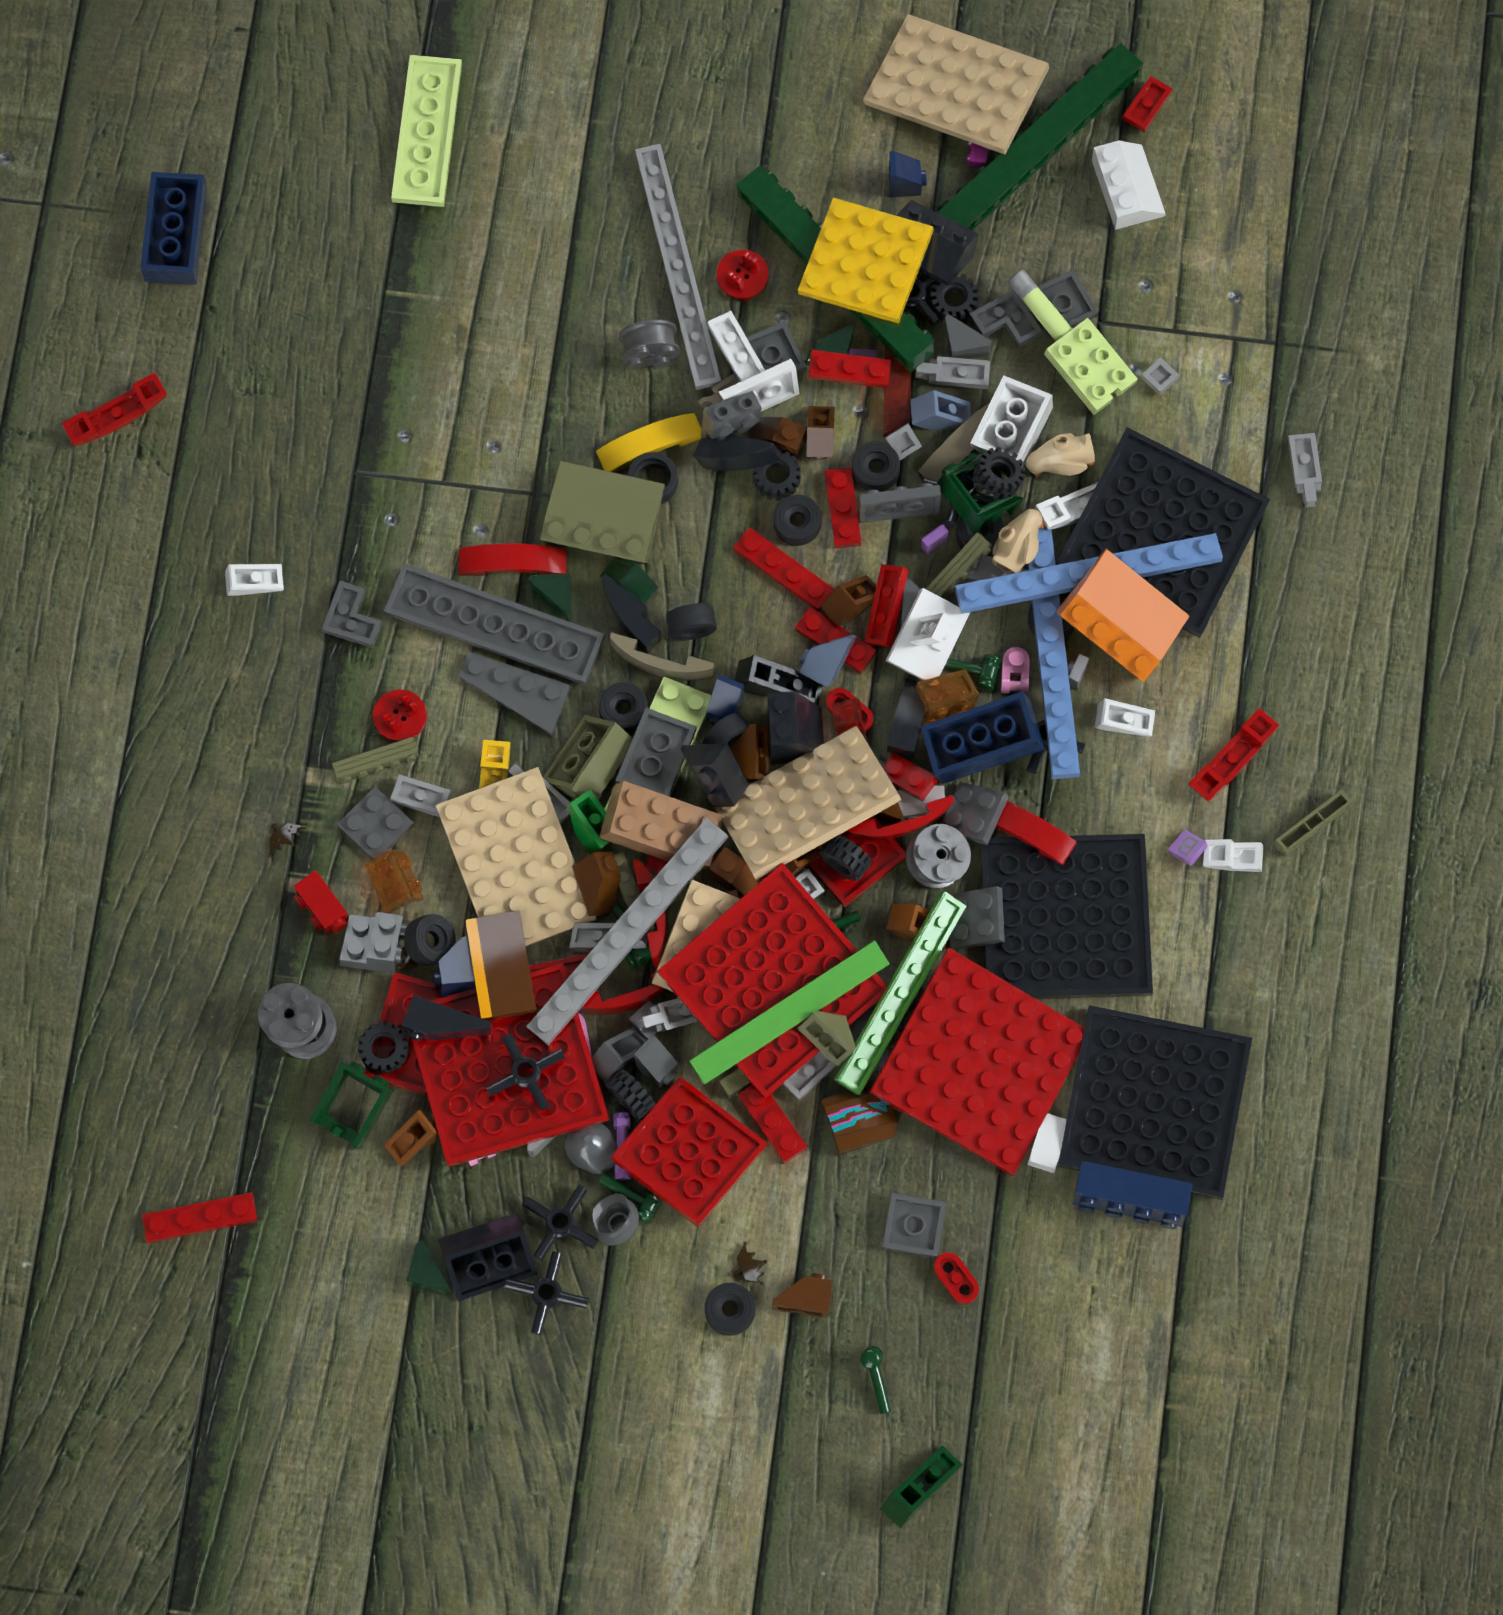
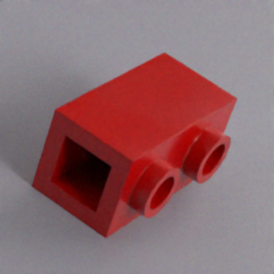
(322, 904)

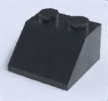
(716, 773)

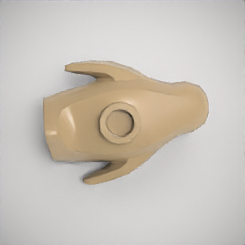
(1062, 455)
(1018, 542)

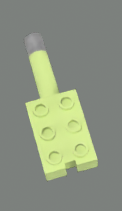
(1078, 353)

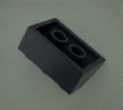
(949, 247)
(487, 1256)

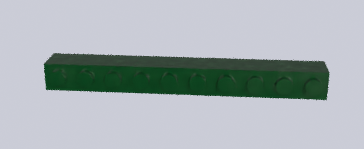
(1043, 138)
(800, 232)

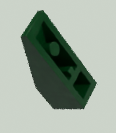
(920, 1486)

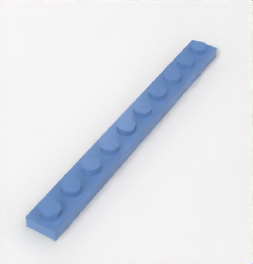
(1066, 576)
(1054, 671)

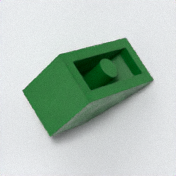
(587, 821)

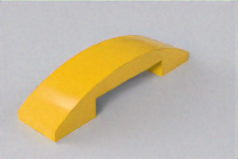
(650, 438)
(494, 762)

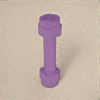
(621, 1123)

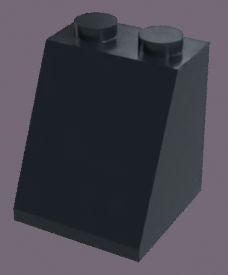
(793, 726)

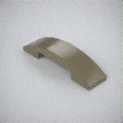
(954, 448)
(693, 670)

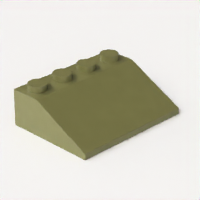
(603, 512)

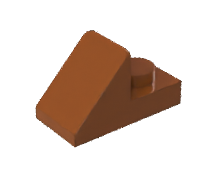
(411, 1138)

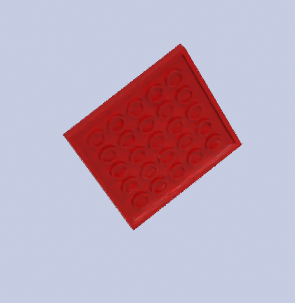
(756, 958)
(979, 1062)
(461, 1068)

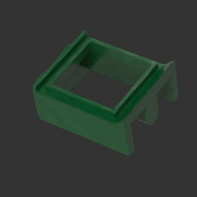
(963, 501)
(337, 1128)

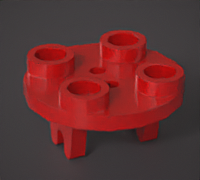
(734, 283)
(409, 707)

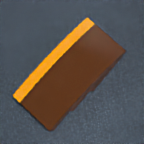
(500, 965)

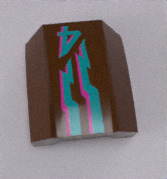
(859, 1120)

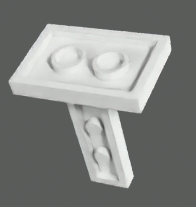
(768, 385)
(927, 636)

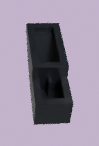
(735, 453)
(631, 615)
(907, 721)

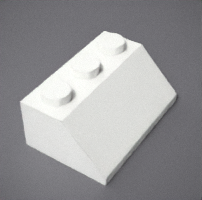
(1127, 183)
(1013, 419)

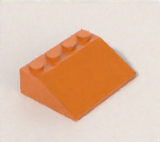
(1123, 615)

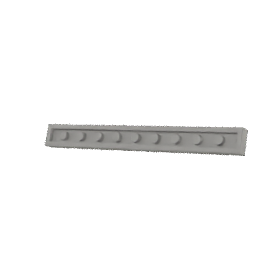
(678, 267)
(627, 931)

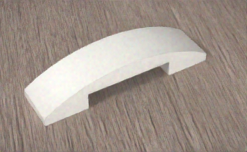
(1065, 510)

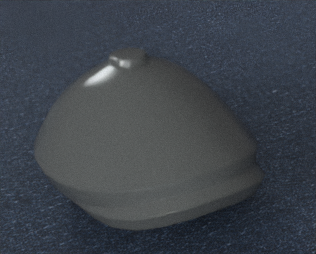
(591, 1148)
(615, 1219)

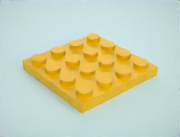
(865, 260)

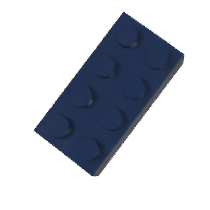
(174, 228)
(982, 737)
(1132, 1195)

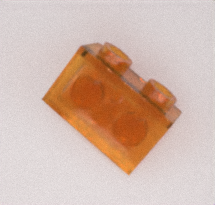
(947, 695)
(394, 880)

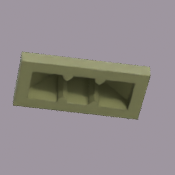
(829, 1034)

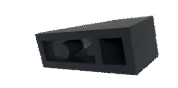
(764, 677)
(438, 1022)

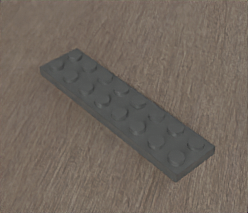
(494, 624)

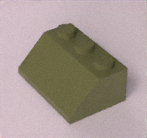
(589, 758)

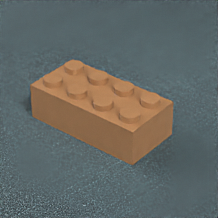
(652, 821)

